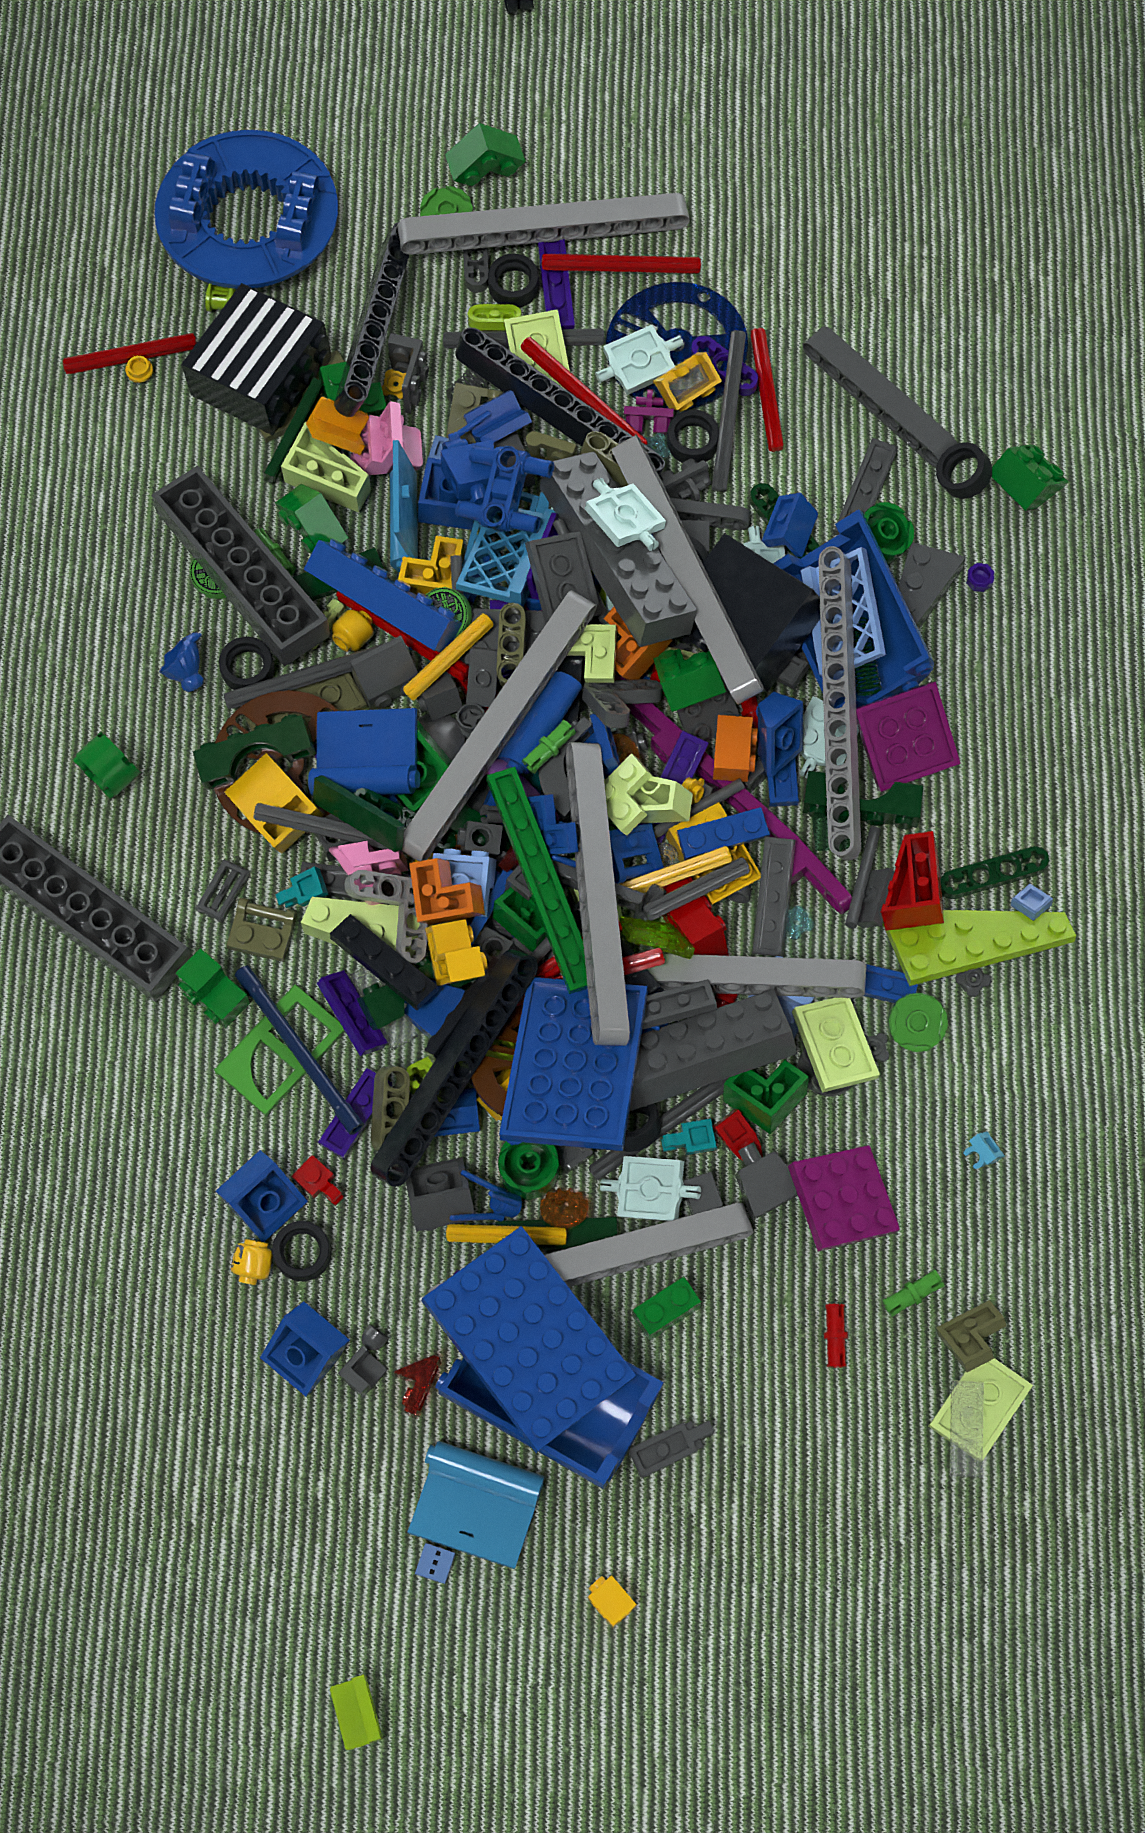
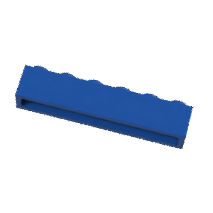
(383, 596)

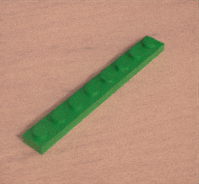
(540, 877)

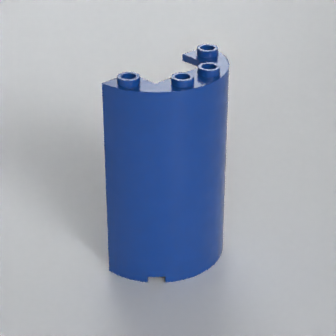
(906, 656)
(590, 1446)

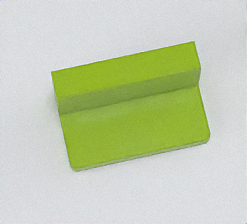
(356, 1713)

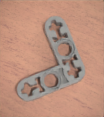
(401, 898)

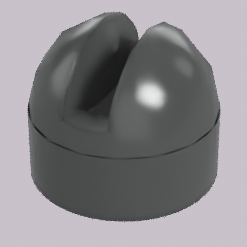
(742, 895)
(373, 1338)

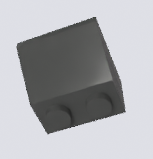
(383, 673)
(438, 1193)

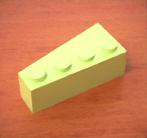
(664, 801)
(326, 914)

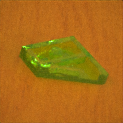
(656, 935)

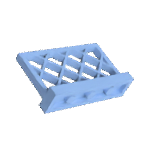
(811, 578)

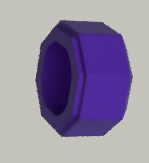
(980, 577)

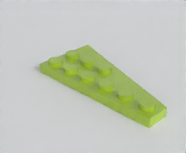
(975, 940)

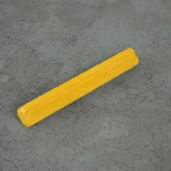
(448, 656)
(681, 870)
(495, 1234)

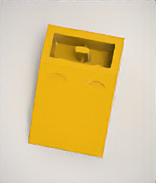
(270, 786)
(712, 813)

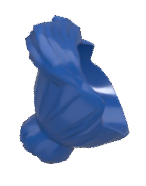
(183, 663)

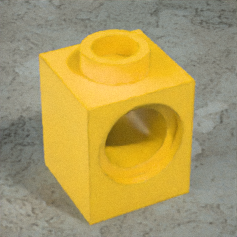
(611, 1600)

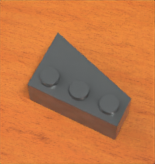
(927, 578)

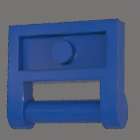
(637, 843)

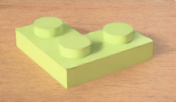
(599, 648)
(619, 790)

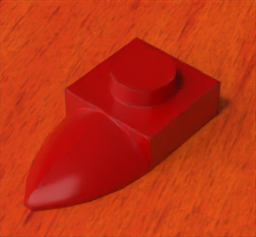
(736, 1132)

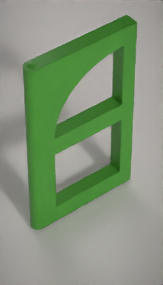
(237, 1065)

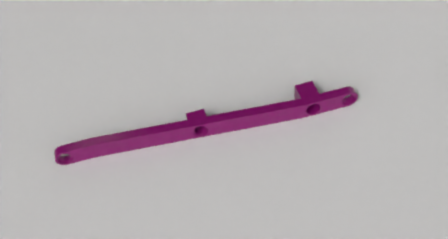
(804, 863)

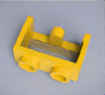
(688, 381)

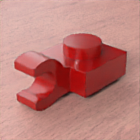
(315, 1179)

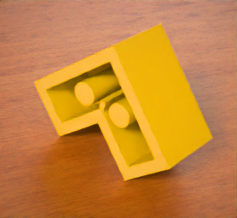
(426, 574)
(452, 953)

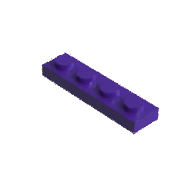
(556, 285)
(682, 761)

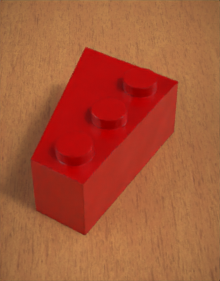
(915, 889)
(698, 924)

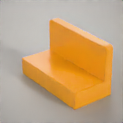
(335, 429)

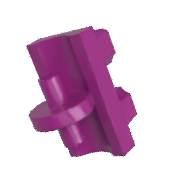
(662, 416)

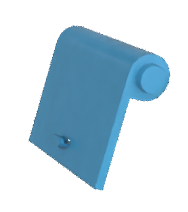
(402, 508)
(476, 1498)

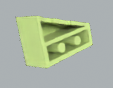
(326, 471)

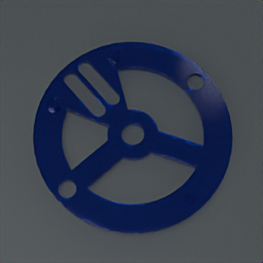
(679, 292)

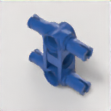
(504, 489)

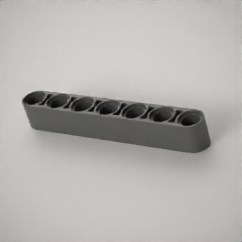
(878, 395)

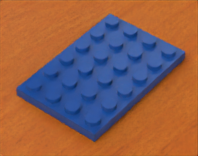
(563, 1083)
(528, 1338)

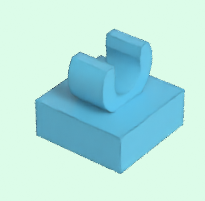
(986, 1148)

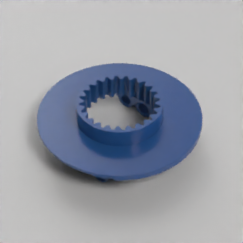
(238, 161)

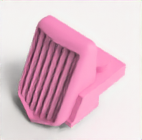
(378, 442)
(363, 857)

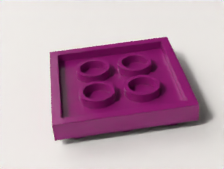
(906, 736)
(843, 1198)

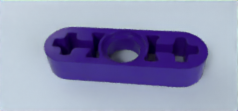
(721, 354)

